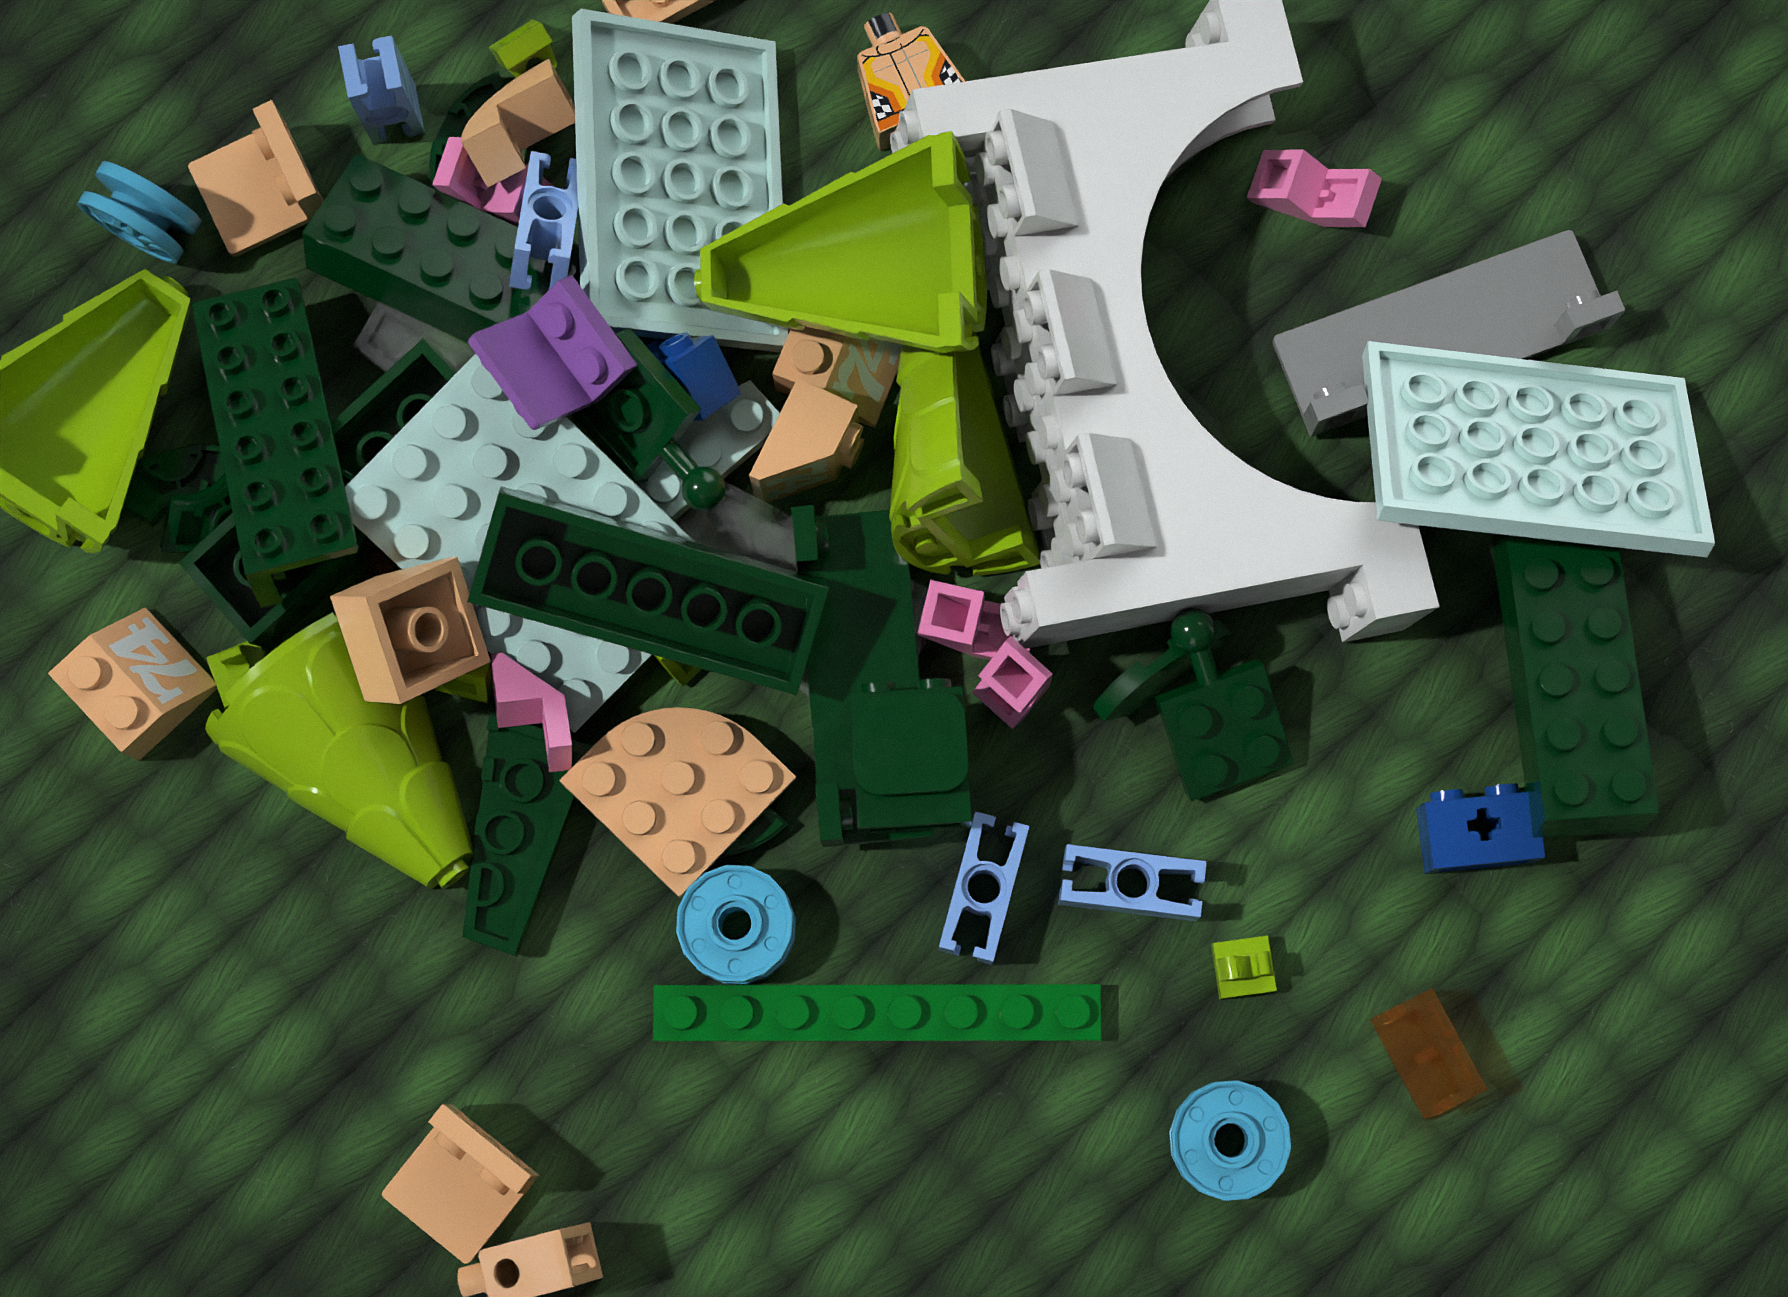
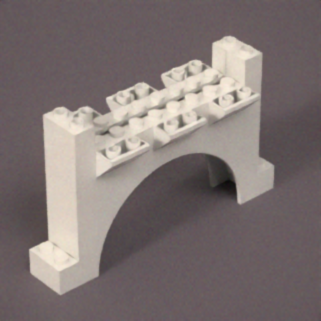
(1133, 491)

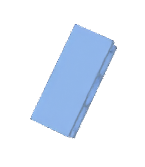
(381, 89)
(545, 223)
(1148, 865)
(971, 867)

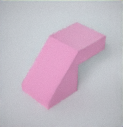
(462, 181)
(1309, 191)
(962, 620)
(1012, 682)
(528, 700)

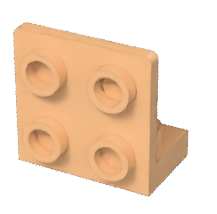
(257, 185)
(459, 1184)

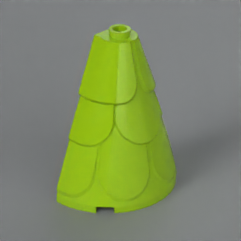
(865, 256)
(84, 406)
(954, 470)
(347, 758)

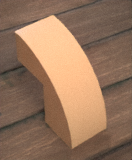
(515, 119)

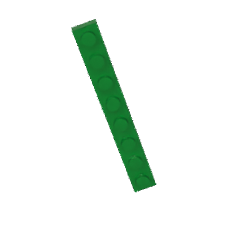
(877, 1013)

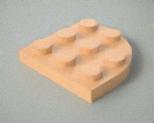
(678, 788)

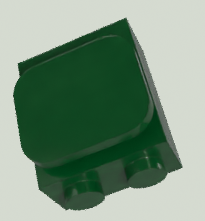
(910, 757)

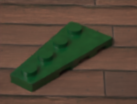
(515, 833)

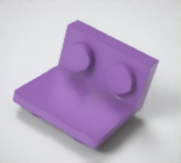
(554, 356)

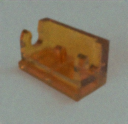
(1428, 1054)

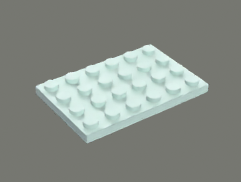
(668, 159)
(1534, 450)
(435, 497)

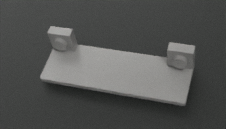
(1495, 307)

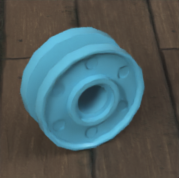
(139, 212)
(712, 900)
(1264, 1132)

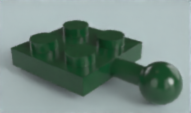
(642, 425)
(1225, 721)

